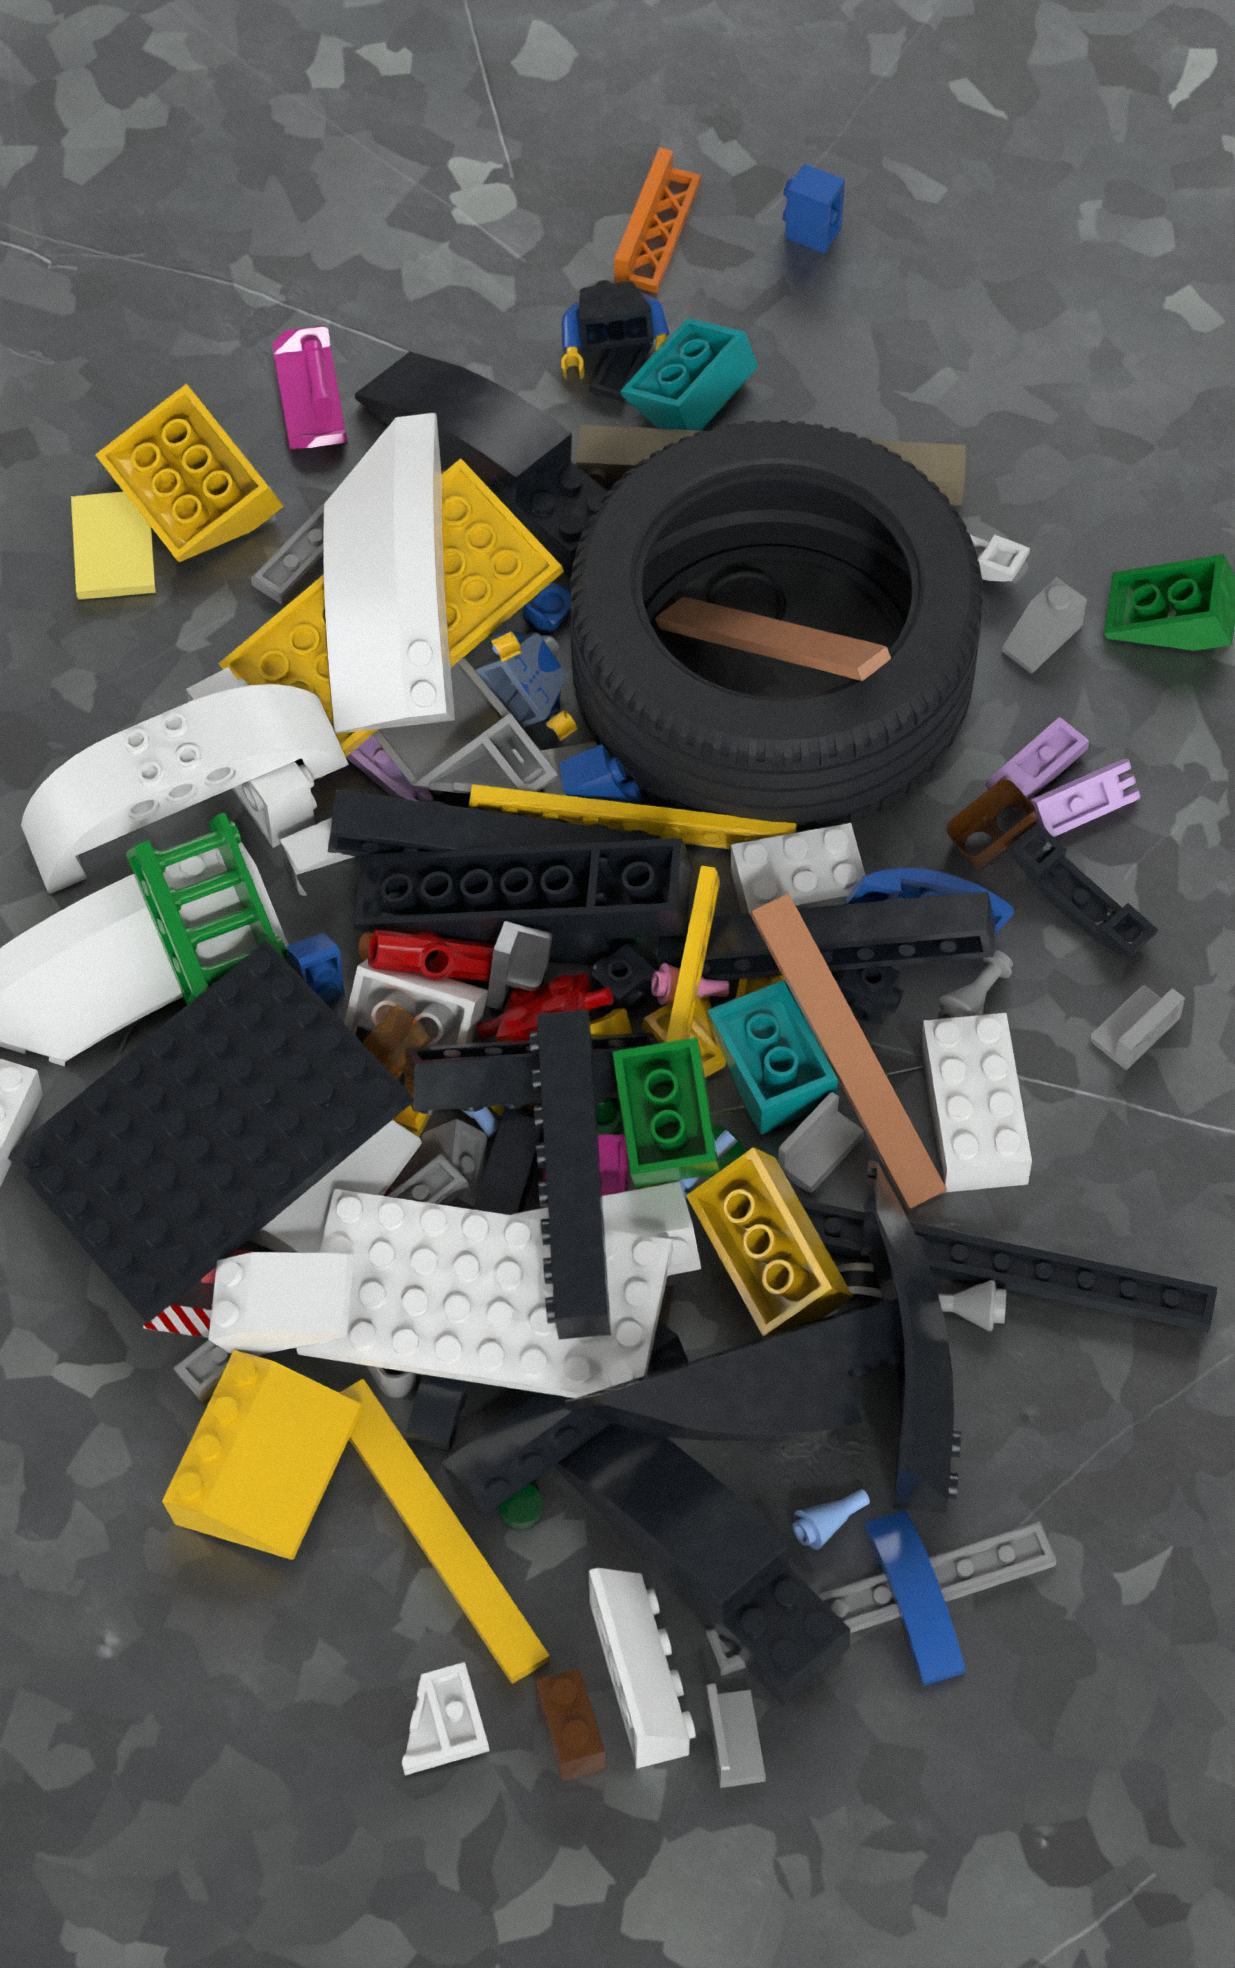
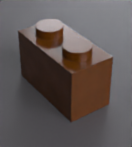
(570, 1724)

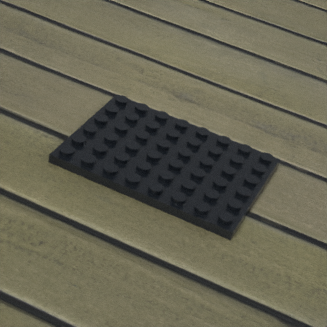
(208, 1130)

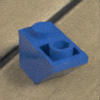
(598, 776)
(318, 964)

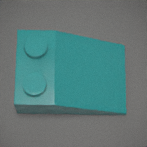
(772, 1056)

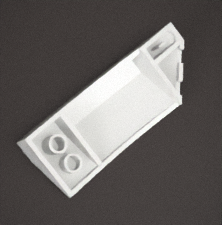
(388, 585)
(105, 964)

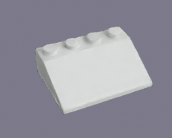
(366, 1170)

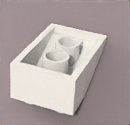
(280, 1300)

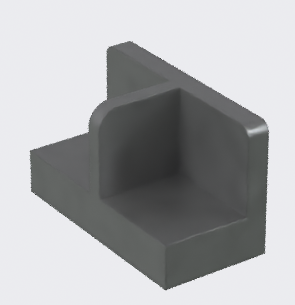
(518, 962)

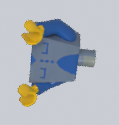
(528, 679)

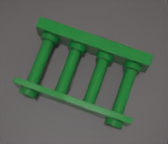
(165, 903)

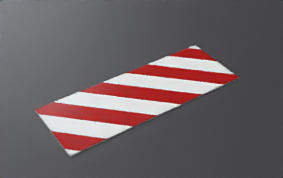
(182, 1321)

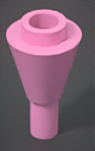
(665, 983)

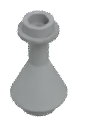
(971, 998)
(978, 1304)

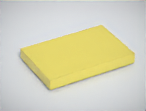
(111, 547)

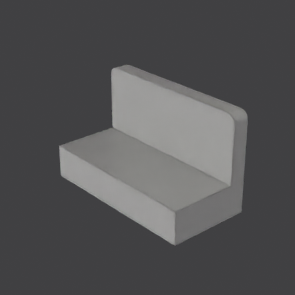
(1137, 1025)
(818, 1145)
(464, 1149)
(734, 1737)

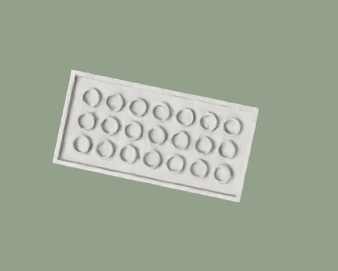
(468, 1294)

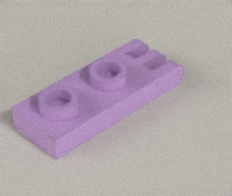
(1042, 759)
(382, 770)
(1086, 798)

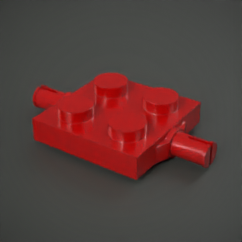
(559, 995)

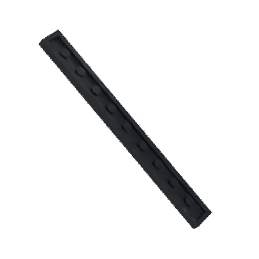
(1034, 1271)

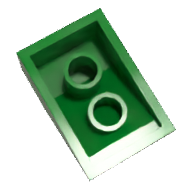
(1174, 604)

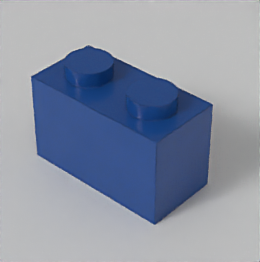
(813, 208)

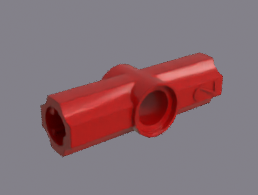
(409, 951)

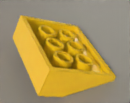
(188, 477)
(261, 1456)

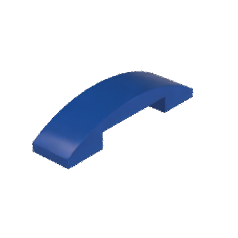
(919, 883)
(916, 1596)

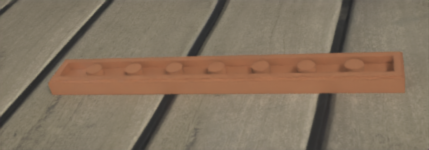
(774, 638)
(848, 1051)

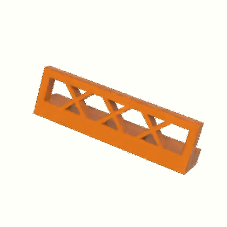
(645, 215)

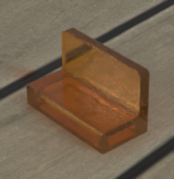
(393, 1036)

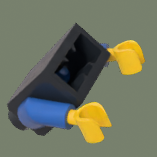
(610, 318)

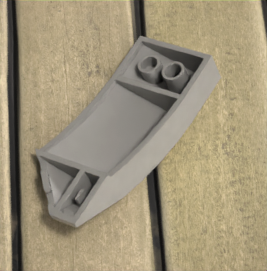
(477, 748)

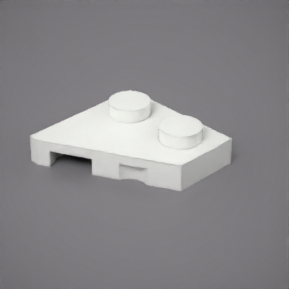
(445, 1721)

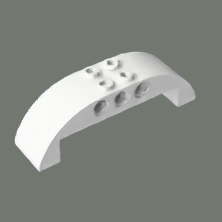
(170, 767)

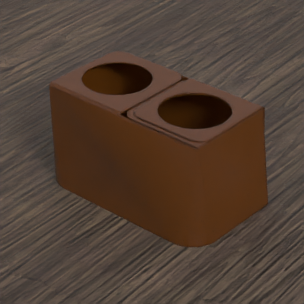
(990, 804)

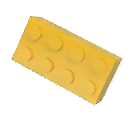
(768, 1244)

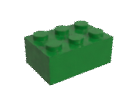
(666, 1112)

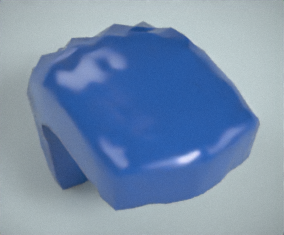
(548, 608)

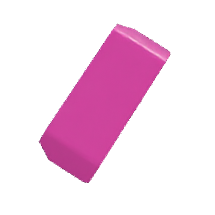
(309, 388)

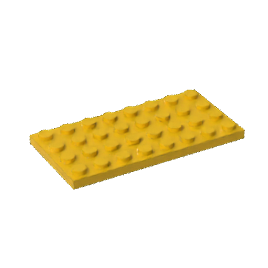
(488, 576)

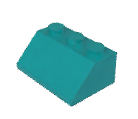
(691, 375)

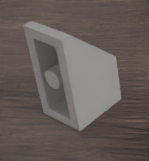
(1045, 625)

